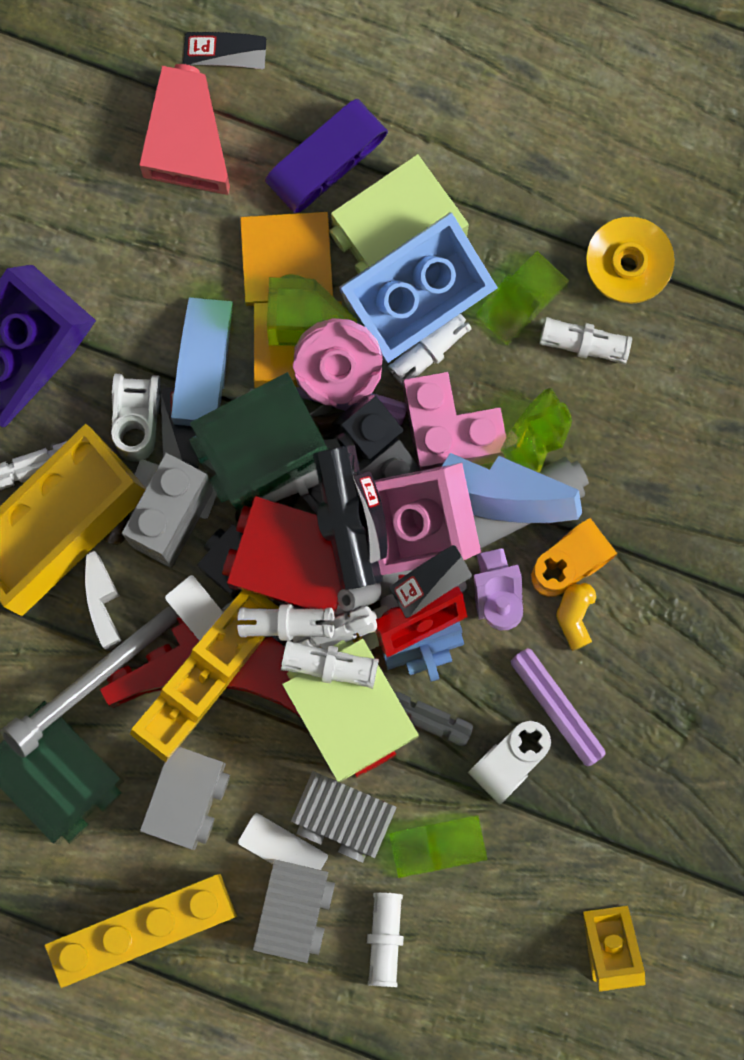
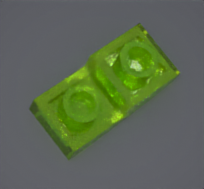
(538, 431)

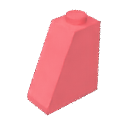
(183, 134)

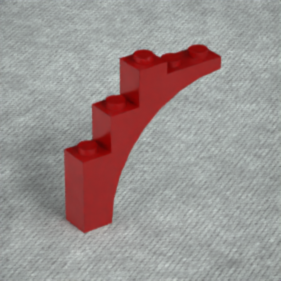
(258, 676)

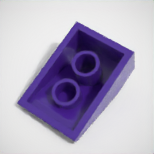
(36, 335)

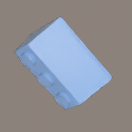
(418, 287)

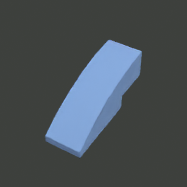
(201, 359)
(517, 493)

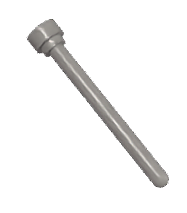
(24, 733)

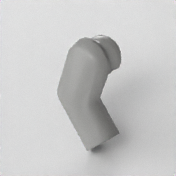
(358, 597)

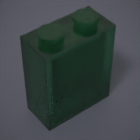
(258, 442)
(59, 781)

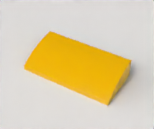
(61, 517)

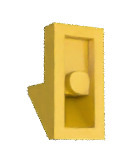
(613, 949)

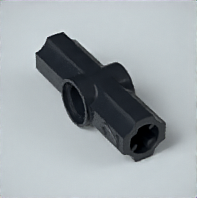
(343, 517)

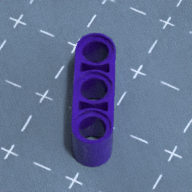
(326, 156)

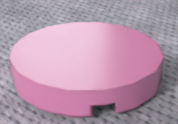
(337, 362)

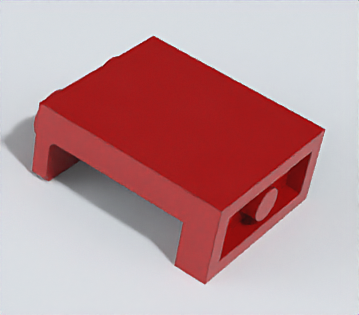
(283, 557)

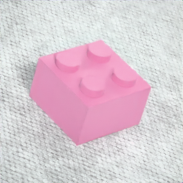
(426, 516)

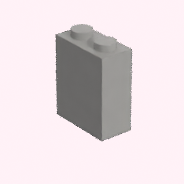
(168, 510)

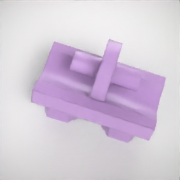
(498, 591)

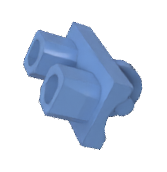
(428, 652)

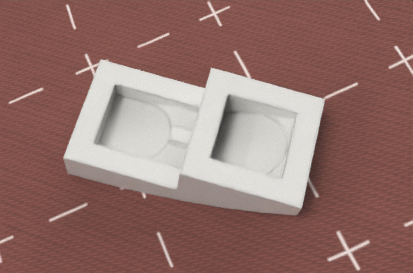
(98, 592)

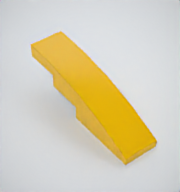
(200, 679)

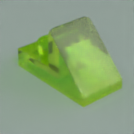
(521, 297)
(438, 846)

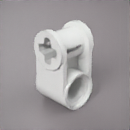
(135, 407)
(506, 766)

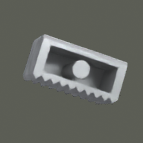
(342, 815)
(292, 911)

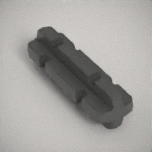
(435, 720)

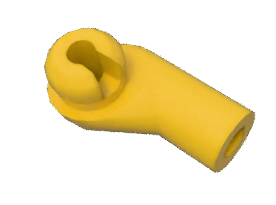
(571, 612)

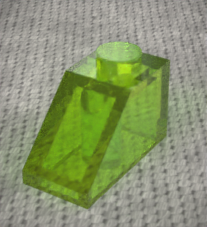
(296, 306)

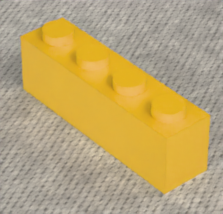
(140, 930)

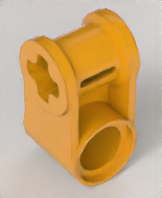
(577, 555)

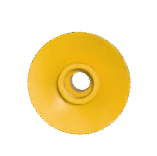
(636, 240)

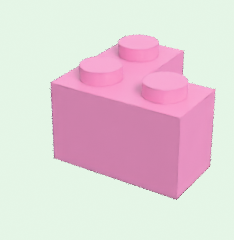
(440, 431)

